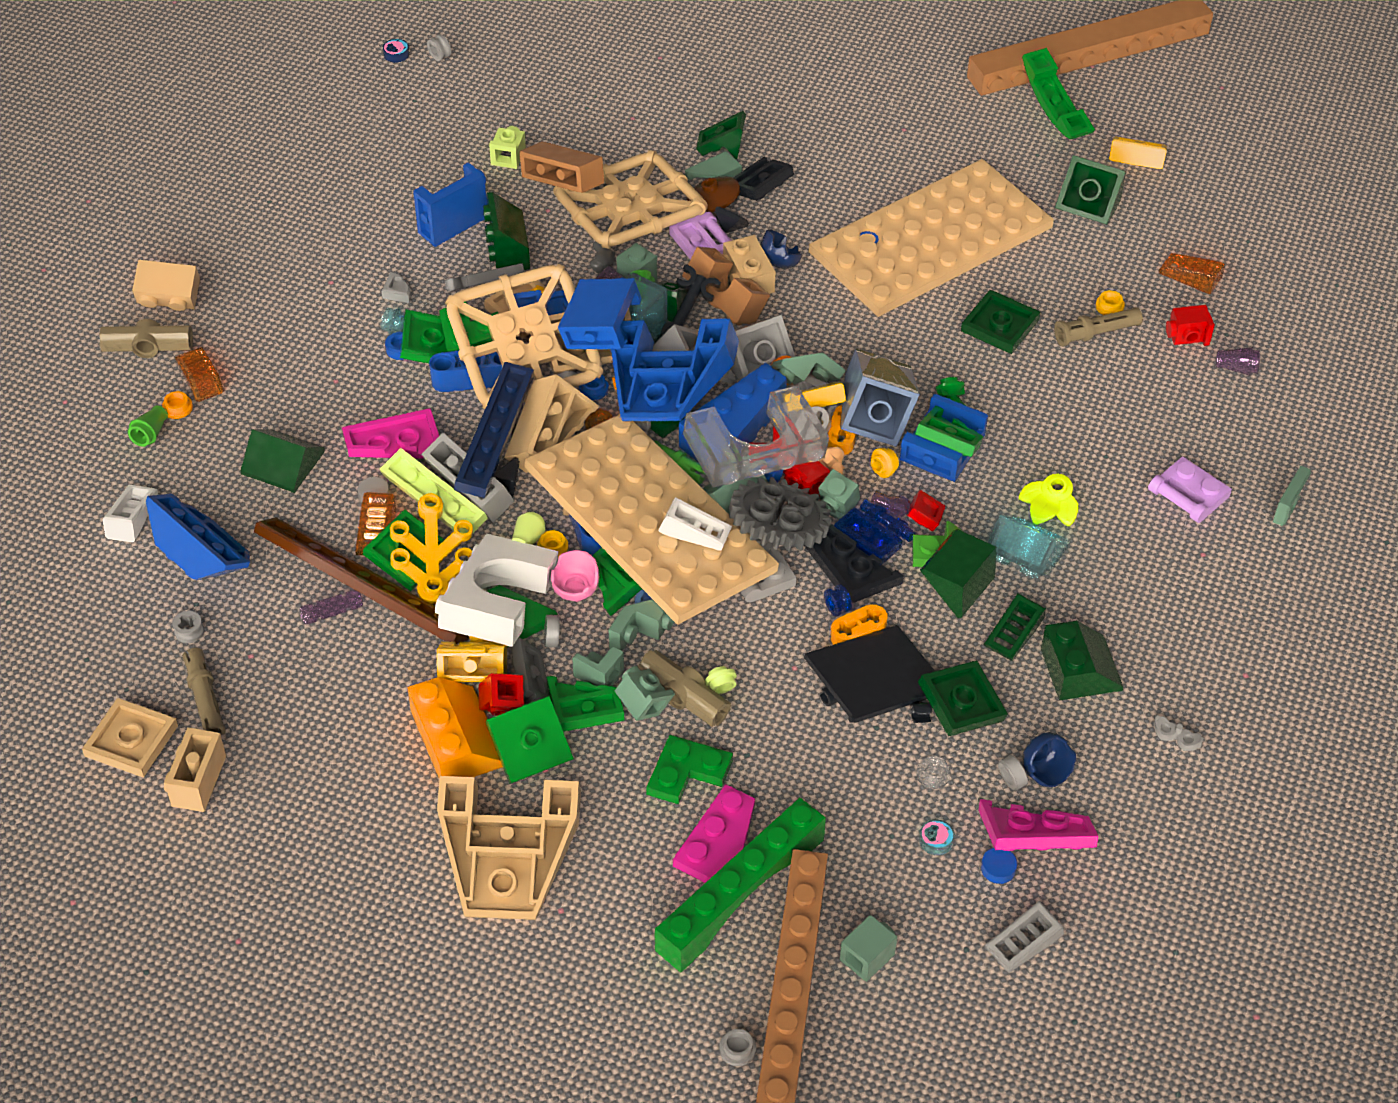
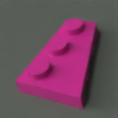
(385, 436)
(1020, 829)
(717, 835)

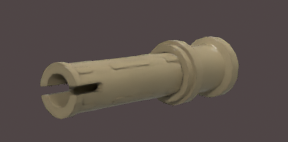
(1085, 327)

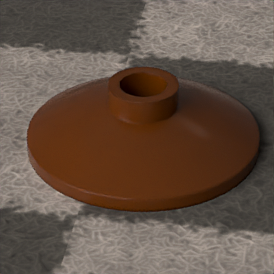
(718, 191)

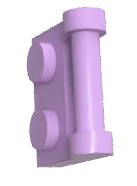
(691, 233)
(1190, 489)

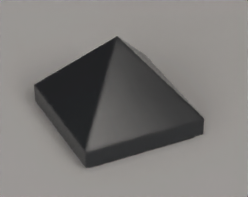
(730, 221)
(508, 475)

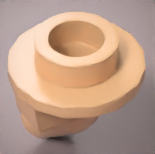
(833, 459)

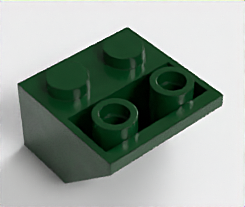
(506, 233)

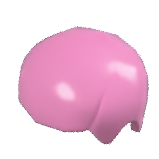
(575, 575)

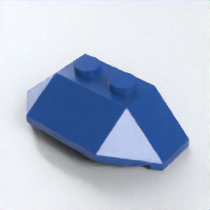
(193, 539)

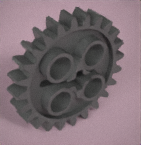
(799, 524)

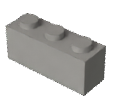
(446, 460)

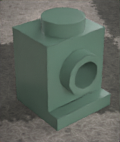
(839, 494)
(643, 693)

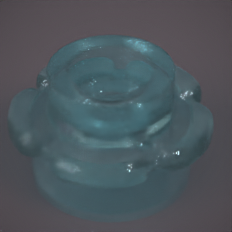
(392, 320)

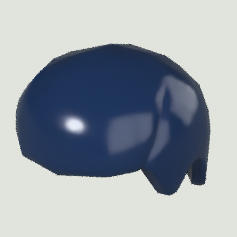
(778, 253)
(1049, 759)

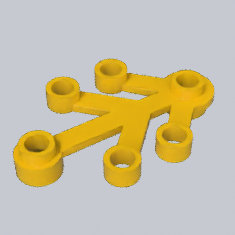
(430, 552)

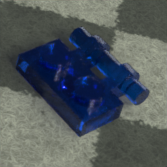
(872, 536)

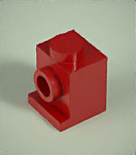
(1190, 325)
(807, 476)
(501, 693)

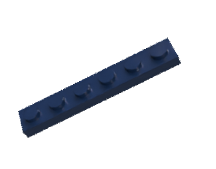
(494, 430)

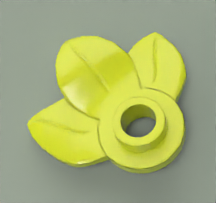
(1048, 502)

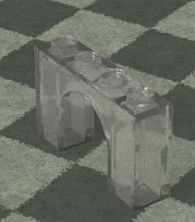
(732, 460)

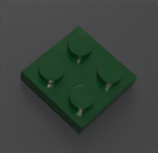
(1000, 321)
(962, 698)

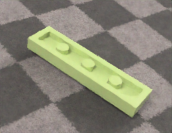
(418, 480)

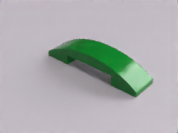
(1052, 96)

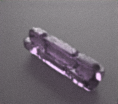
(330, 606)

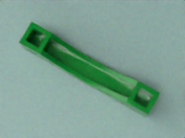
(696, 922)

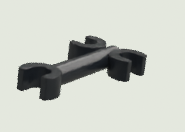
(695, 284)

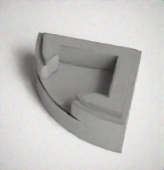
(396, 289)

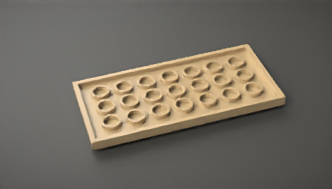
(930, 237)
(620, 491)

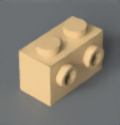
(750, 262)
(166, 285)
(195, 769)

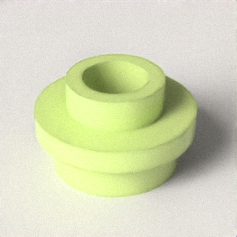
(721, 679)

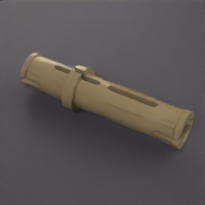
(201, 683)

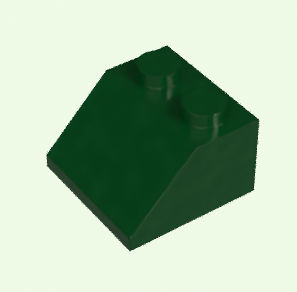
(1079, 661)

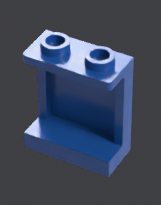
(451, 208)
(597, 313)
(938, 458)

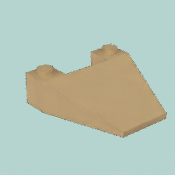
(506, 861)

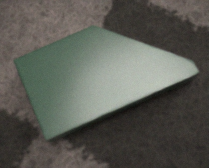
(719, 165)
(1291, 496)

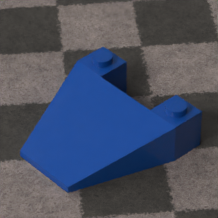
(670, 382)

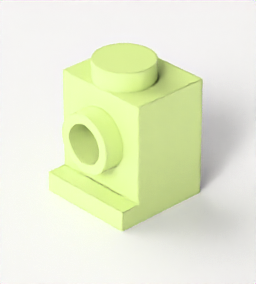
(509, 140)

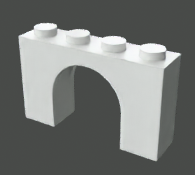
(494, 562)

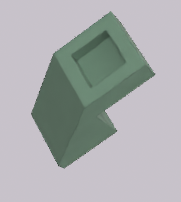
(798, 368)
(641, 617)

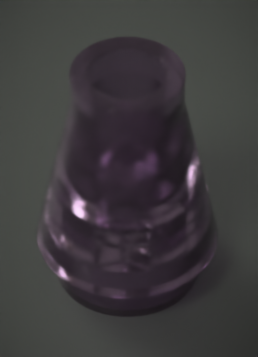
(1239, 360)

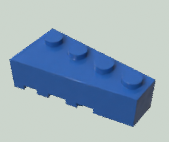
(743, 405)

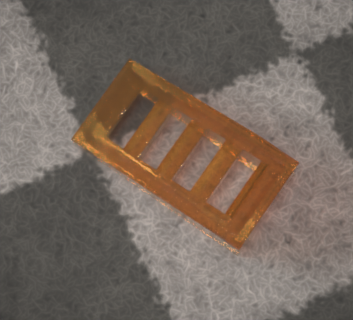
(1199, 272)
(201, 376)
(374, 506)

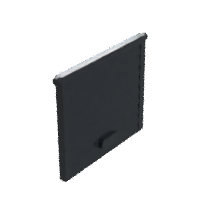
(872, 672)

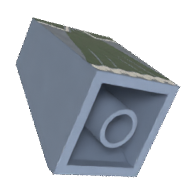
(878, 397)

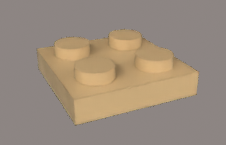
(130, 737)

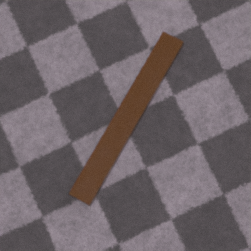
(355, 576)

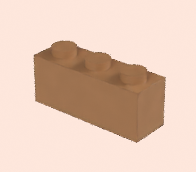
(562, 167)

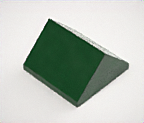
(1091, 190)
(279, 459)
(961, 570)

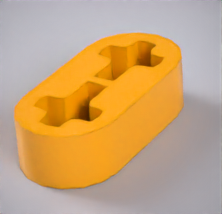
(835, 432)
(857, 623)

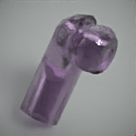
(895, 505)

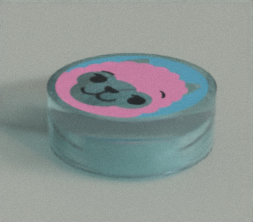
(936, 837)

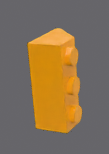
(453, 728)

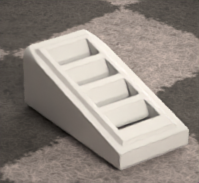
(126, 515)
(684, 523)

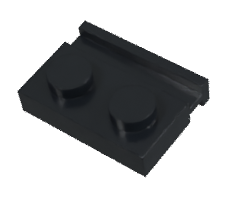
(763, 177)

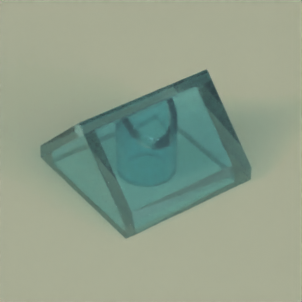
(652, 306)

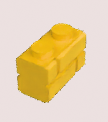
(470, 660)

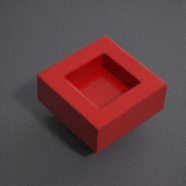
(926, 510)

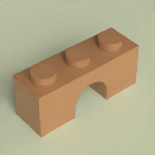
(741, 300)

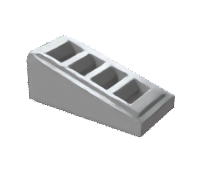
(1036, 913)

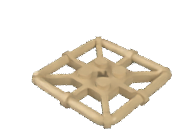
(633, 201)
(507, 326)

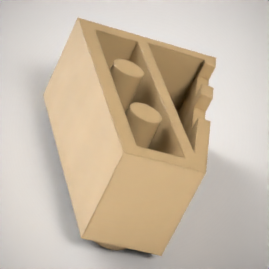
(548, 417)

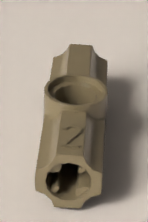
(146, 338)
(688, 688)

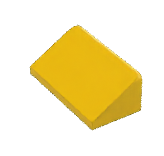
(1138, 152)
(825, 394)

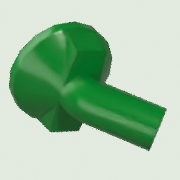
(951, 389)

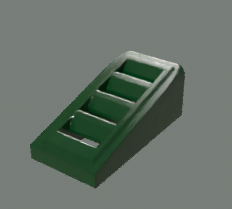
(1029, 609)

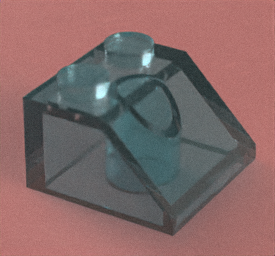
(1027, 545)

